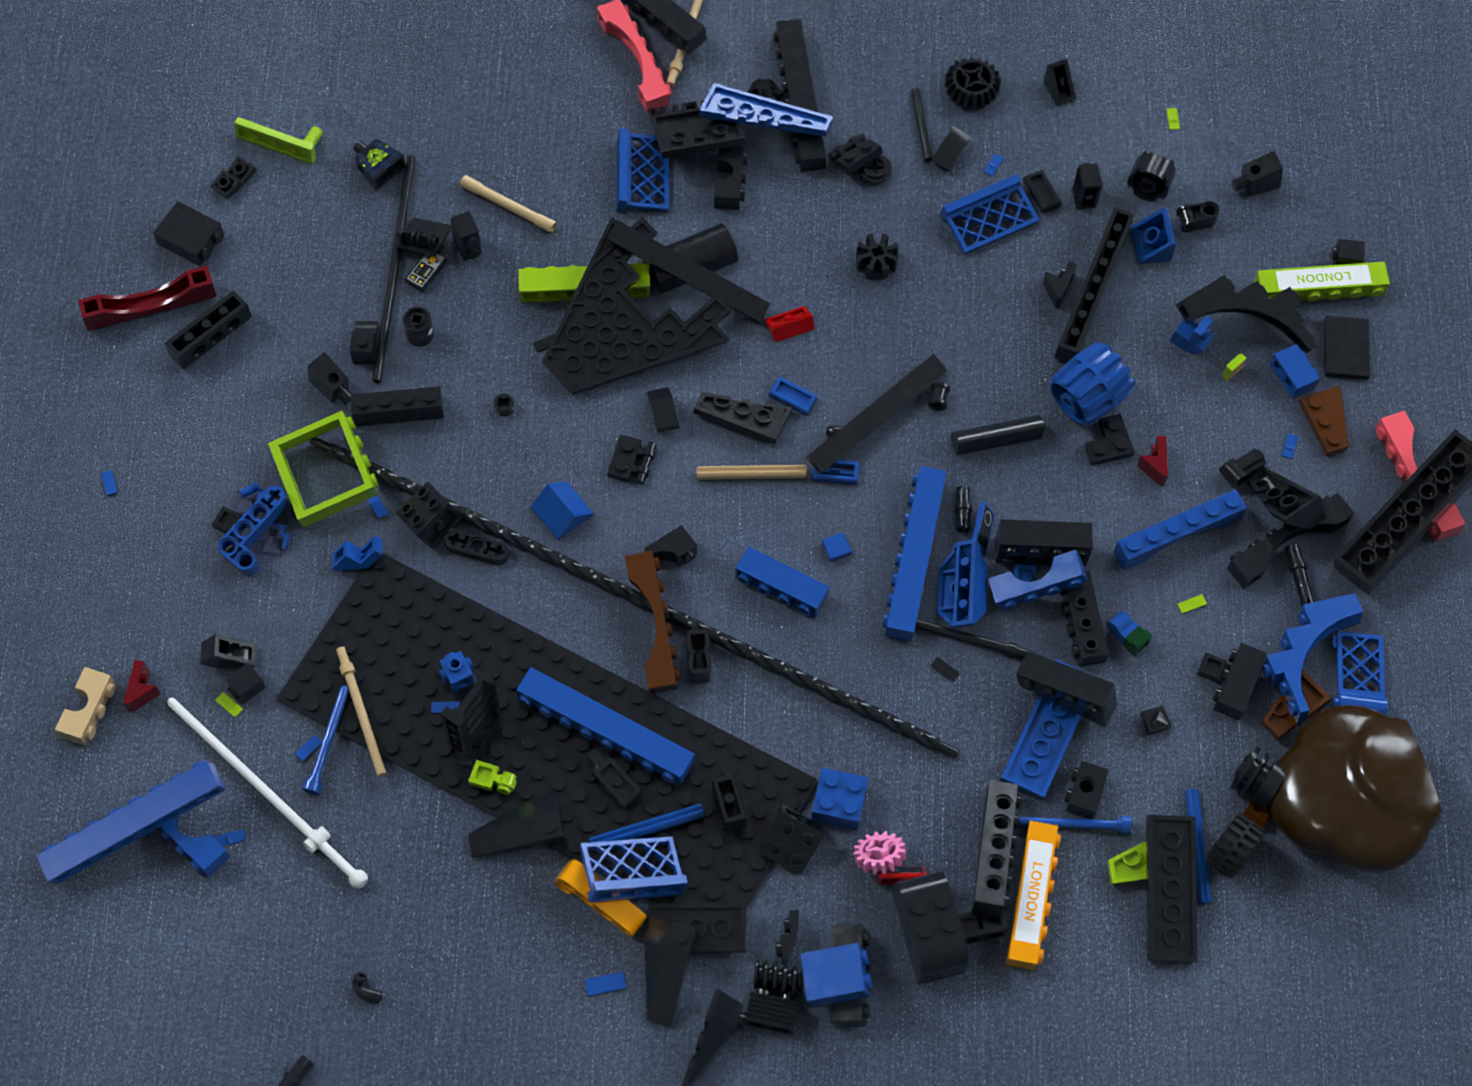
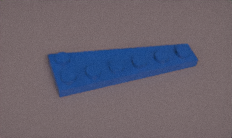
(751, 109)

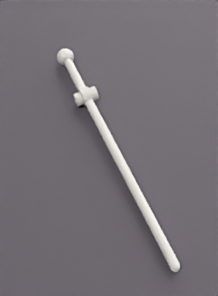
(315, 838)

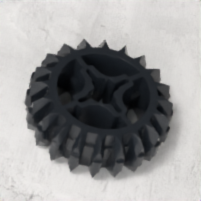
(972, 77)

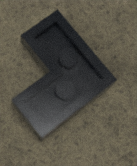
(1115, 443)

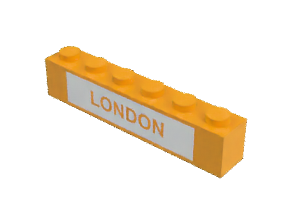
(1032, 896)

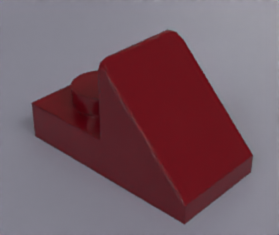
(1156, 464)
(138, 691)

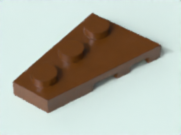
(1327, 419)
(1278, 719)

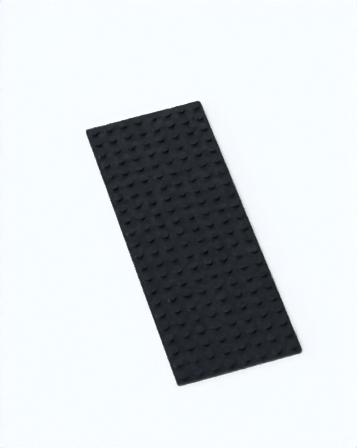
(405, 623)

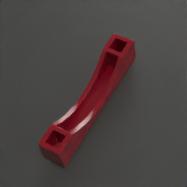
(107, 310)

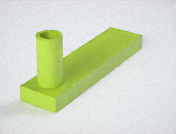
(278, 141)

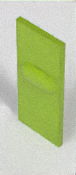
(1173, 118)
(1191, 603)
(228, 704)

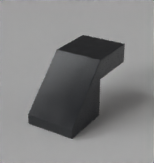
(663, 409)

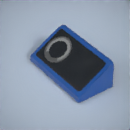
(983, 526)

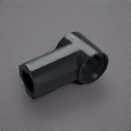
(1239, 469)

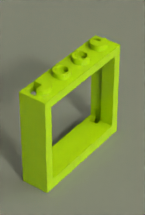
(335, 504)

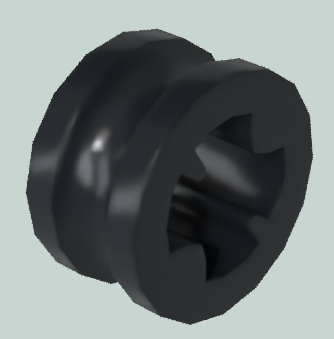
(504, 398)

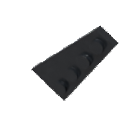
(750, 418)

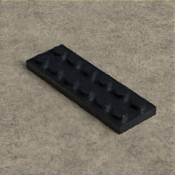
(1171, 888)

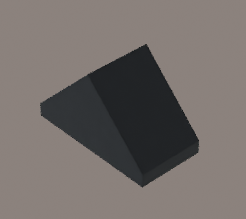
(1059, 81)

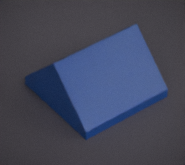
(1154, 238)
(561, 509)

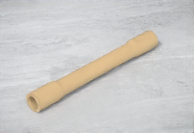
(479, 189)

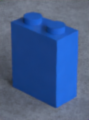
(836, 975)

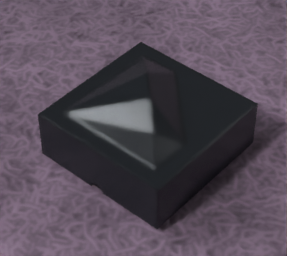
(1155, 720)

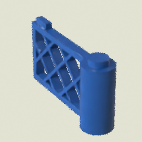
(1360, 697)

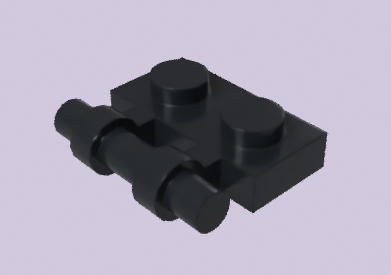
(861, 153)
(625, 457)

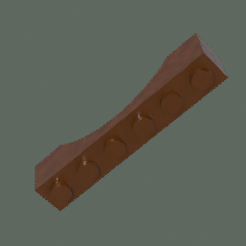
(659, 668)

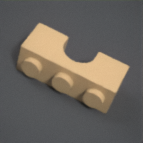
(80, 725)

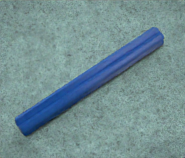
(652, 825)
(1202, 875)

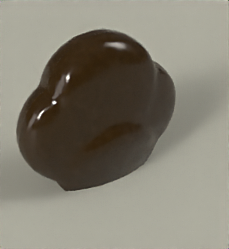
(1356, 790)

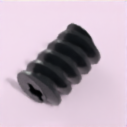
(778, 977)

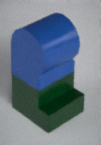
(1129, 633)

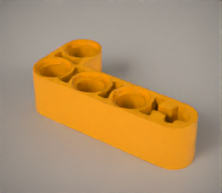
(618, 912)

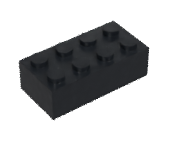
(1040, 541)

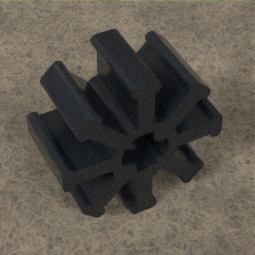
(877, 256)

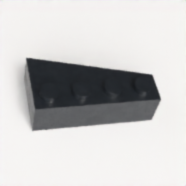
(1068, 687)

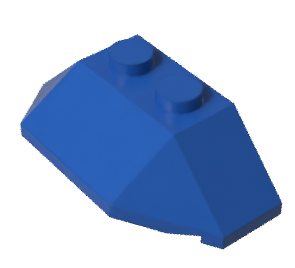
(962, 585)

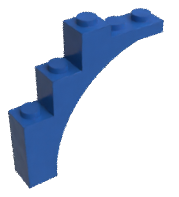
(1316, 622)

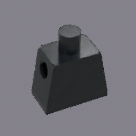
(1260, 175)
(329, 379)

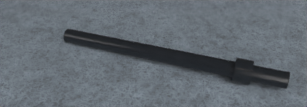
(1010, 649)

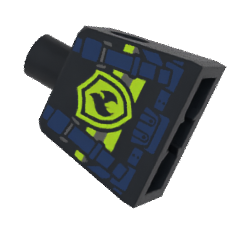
(378, 162)

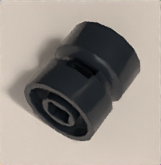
(418, 326)

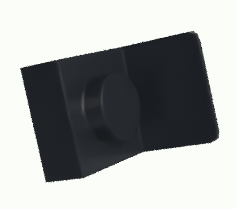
(1058, 285)

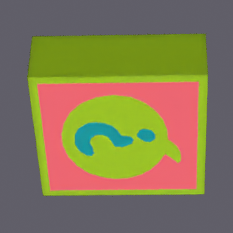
(1234, 366)

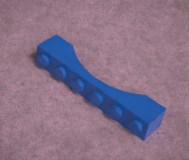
(1149, 541)

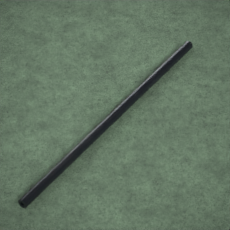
(393, 272)

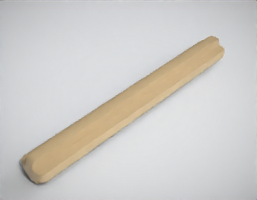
(751, 472)

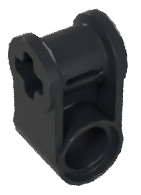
(1194, 216)

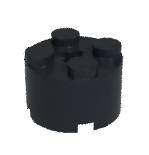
(1151, 176)

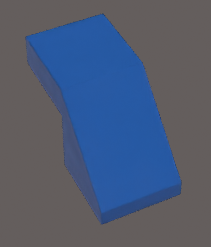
(352, 557)

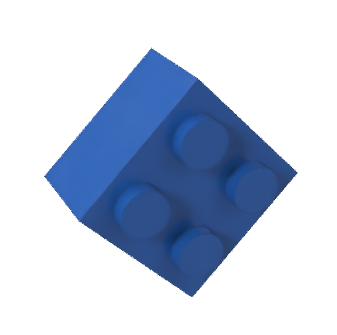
(839, 798)

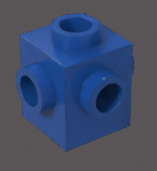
(456, 670)

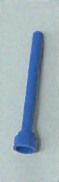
(313, 783)
(1121, 825)

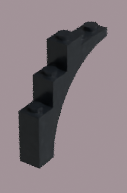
(1253, 301)

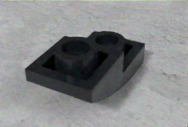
(951, 148)
(234, 178)
(787, 941)

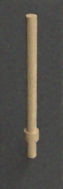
(676, 65)
(347, 671)

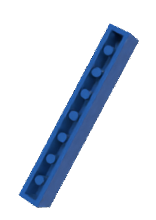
(915, 555)
(605, 726)
(130, 822)

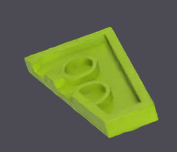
(1128, 866)

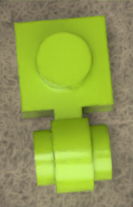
(486, 775)

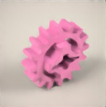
(880, 852)

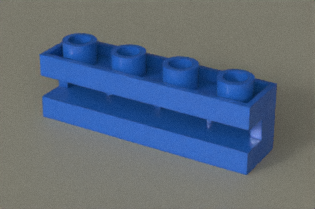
(782, 582)

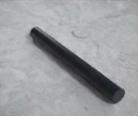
(921, 124)

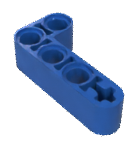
(257, 527)

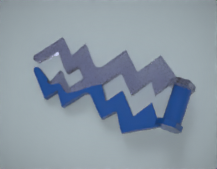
(243, 506)

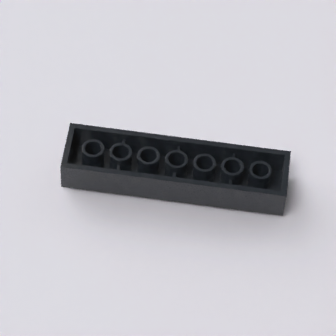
(1408, 514)

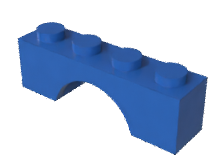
(1065, 573)
(204, 851)

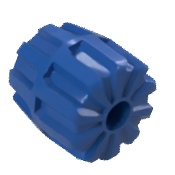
(1091, 384)

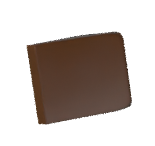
(1257, 814)

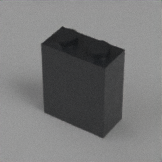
(189, 233)

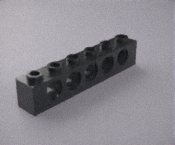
(986, 901)

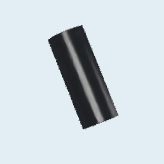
(997, 434)

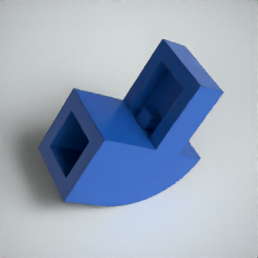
(1193, 336)

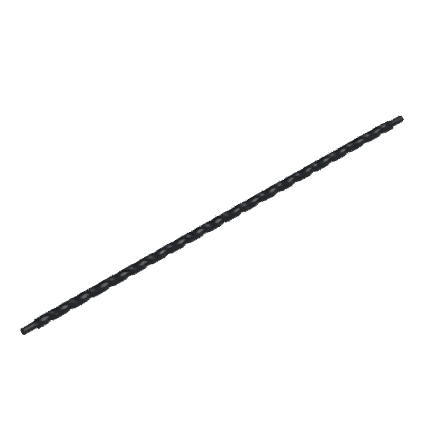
(637, 598)

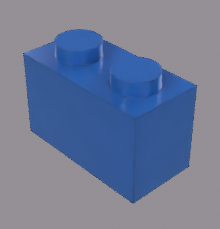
(1295, 371)

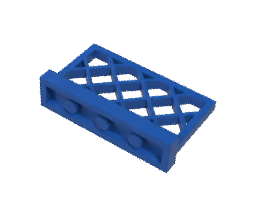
(624, 174)
(977, 201)
(639, 885)

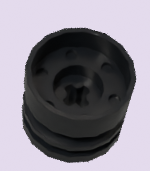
(1259, 777)

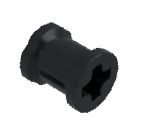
(938, 396)

